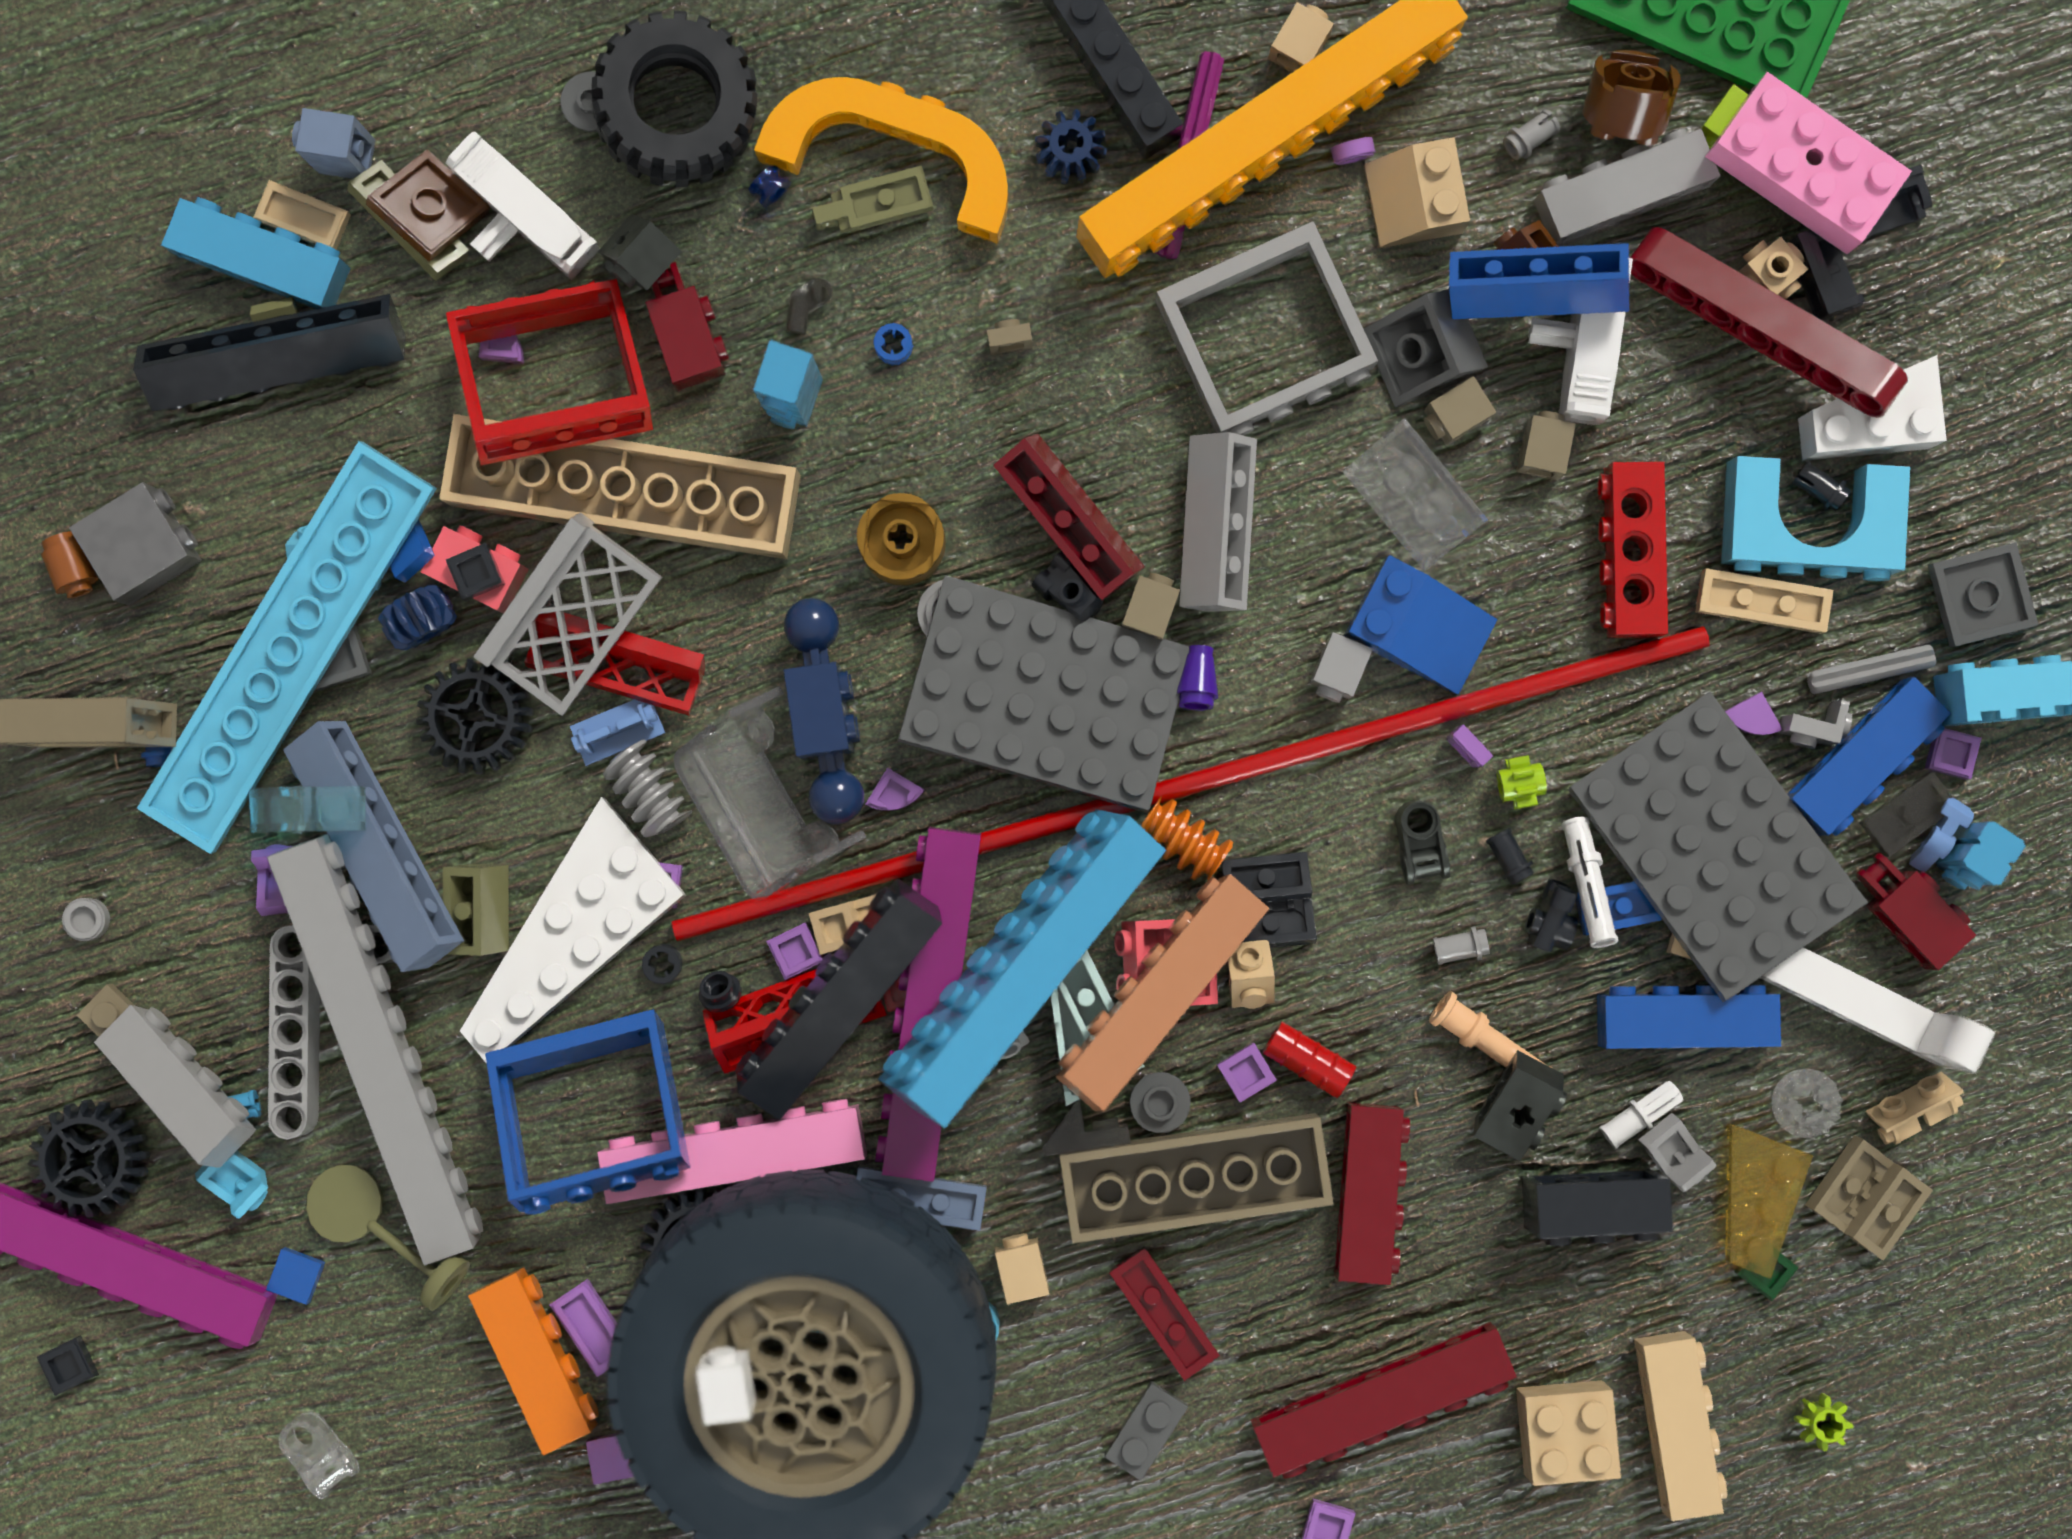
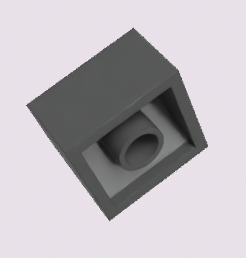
(1424, 348)

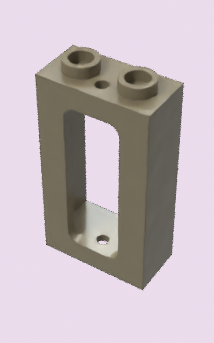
(87, 723)

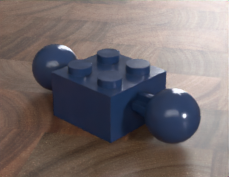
(821, 712)

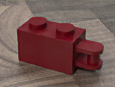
(685, 332)
(1916, 913)

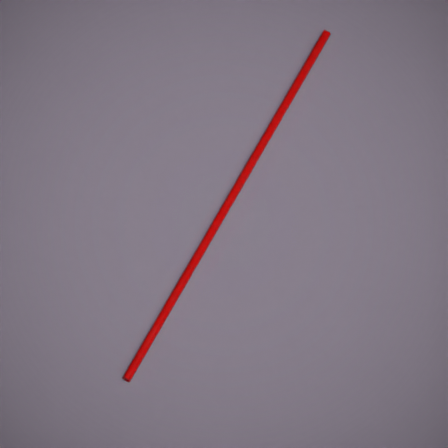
(1211, 777)

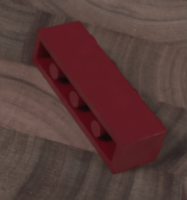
(1069, 515)
(1370, 1193)

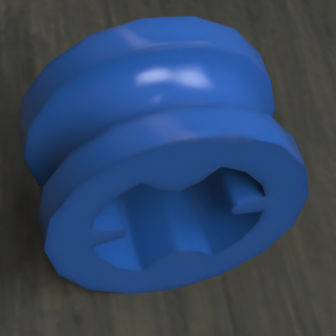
(880, 344)

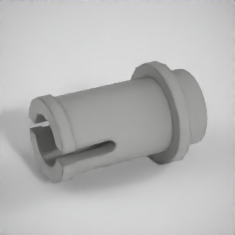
(1524, 139)
(1461, 946)

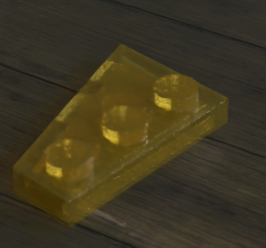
(1762, 1198)

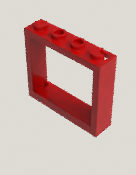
(560, 427)

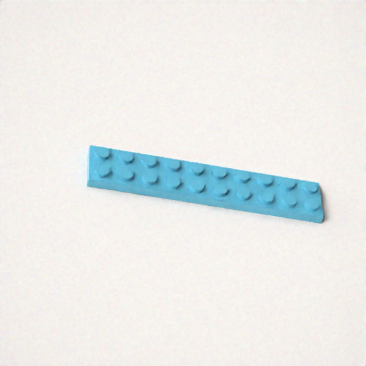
(286, 647)

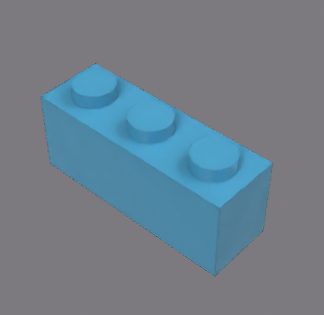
(788, 385)

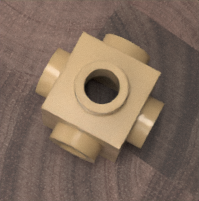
(1775, 266)

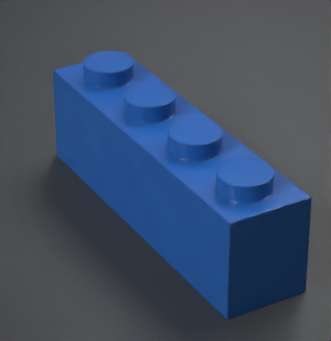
(1539, 281)
(1867, 756)
(1688, 1020)

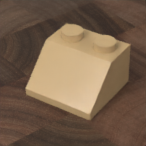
(1417, 193)

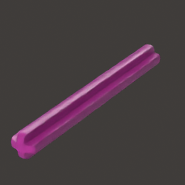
(1197, 120)

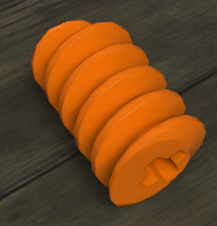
(1186, 839)

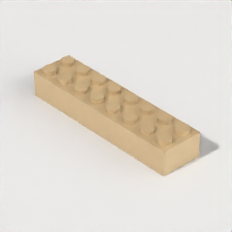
(632, 491)

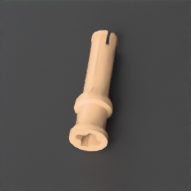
(1474, 1030)

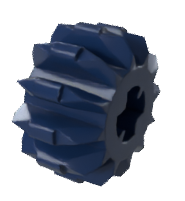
(1056, 140)
(417, 617)

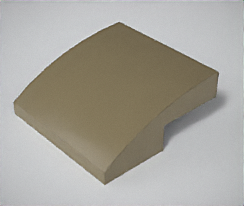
(1869, 1197)

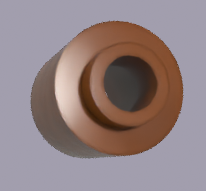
(68, 565)

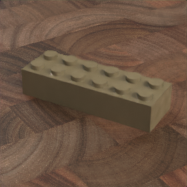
(1197, 1178)

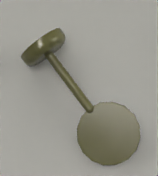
(347, 1206)

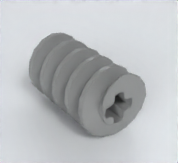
(645, 790)

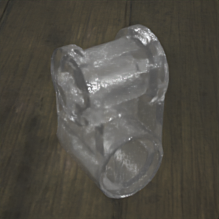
(321, 1455)

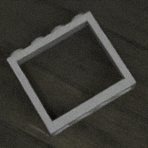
(1237, 269)

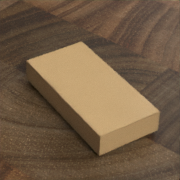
(302, 215)

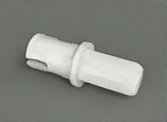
(1642, 1114)

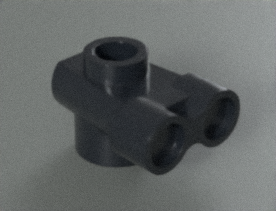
(1067, 588)
(1550, 923)

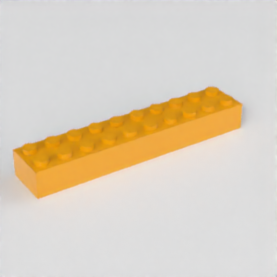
(1268, 130)

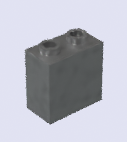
(136, 543)

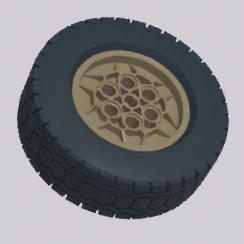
(787, 1262)

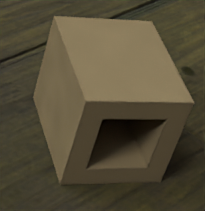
(1458, 411)
(1546, 446)
(1151, 605)

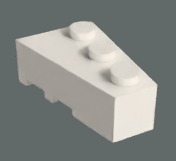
(1910, 423)

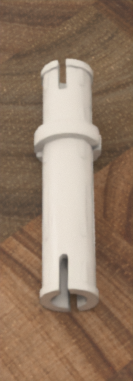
(1599, 927)

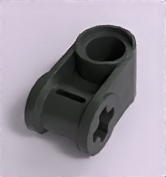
(1421, 845)

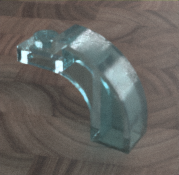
(306, 809)

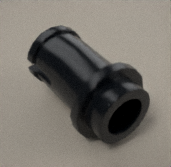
(1821, 486)
(1510, 857)

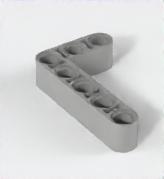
(283, 1050)

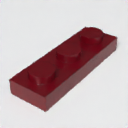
(1164, 1313)

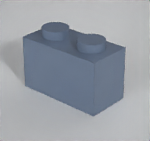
(333, 143)

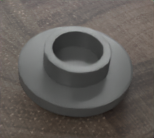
(577, 102)
(1160, 1102)

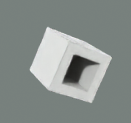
(726, 1386)

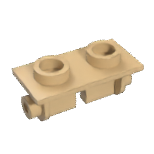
(1932, 1097)

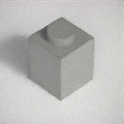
(1340, 667)

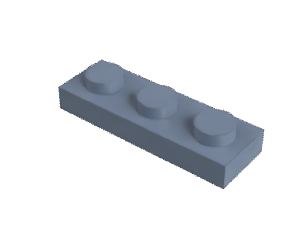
(946, 1200)

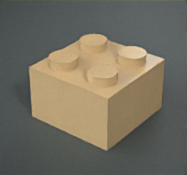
(1568, 1433)

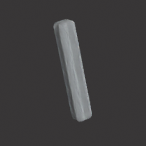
(1871, 669)

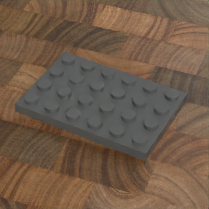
(1044, 694)
(1717, 846)

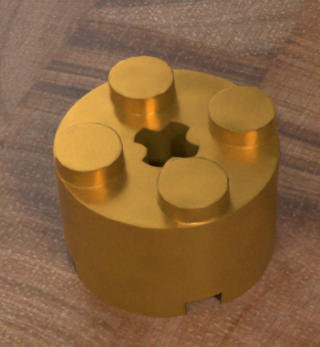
(885, 521)

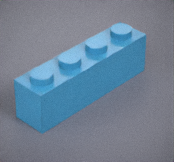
(254, 254)

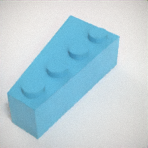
(2005, 691)

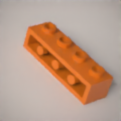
(534, 1360)

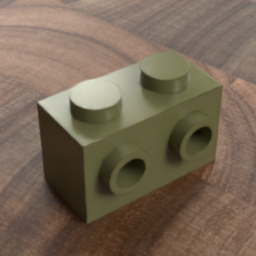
(479, 906)

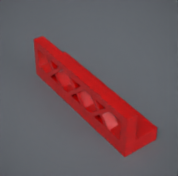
(630, 651)
(747, 1033)

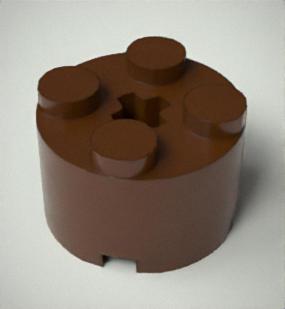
(1630, 97)

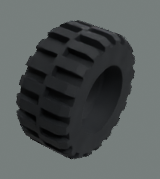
(685, 45)

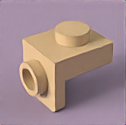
(1251, 975)

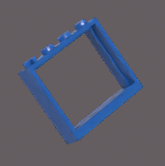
(567, 1049)

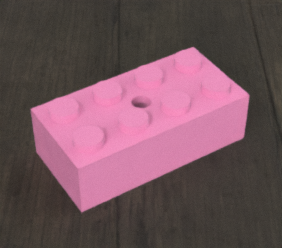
(1832, 196)

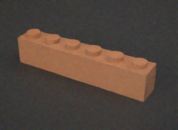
(1161, 993)

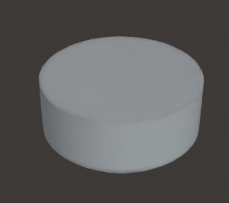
(86, 919)

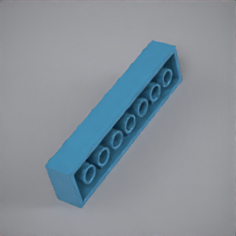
(1020, 965)

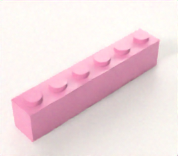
(747, 1149)

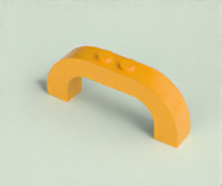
(892, 112)

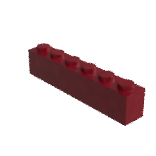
(1383, 1400)

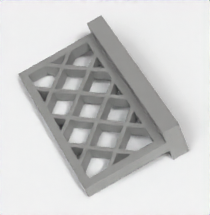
(536, 593)

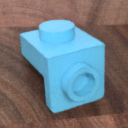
(236, 1182)

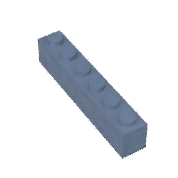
(382, 857)

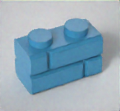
(1980, 855)

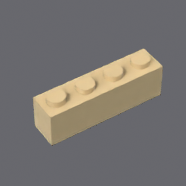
(1680, 1426)

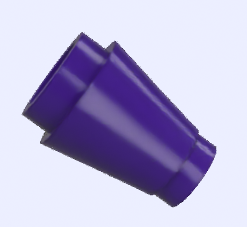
(1198, 680)

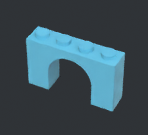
(1759, 539)

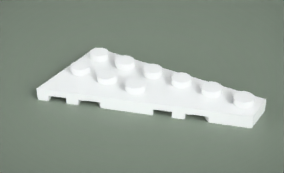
(587, 915)

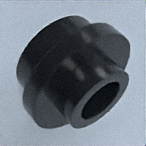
(719, 991)

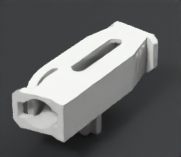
(519, 209)
(1590, 361)

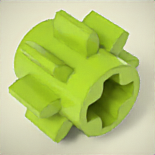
(1521, 782)
(1829, 1432)

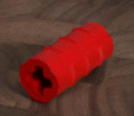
(1309, 1059)

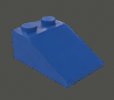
(1421, 625)

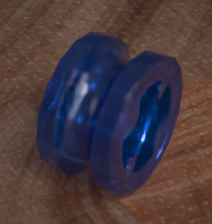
(769, 186)

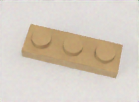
(1764, 601)

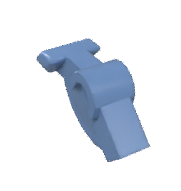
(1941, 839)

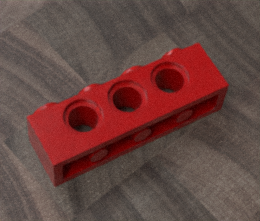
(1646, 486)

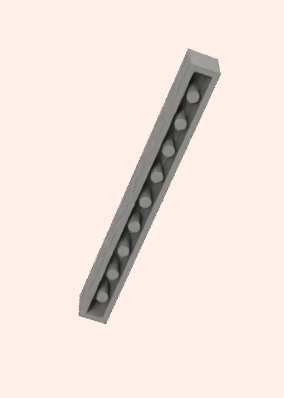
(376, 1048)

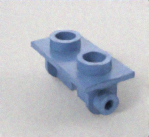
(615, 730)

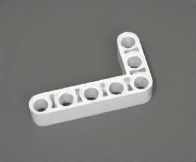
(1933, 1036)

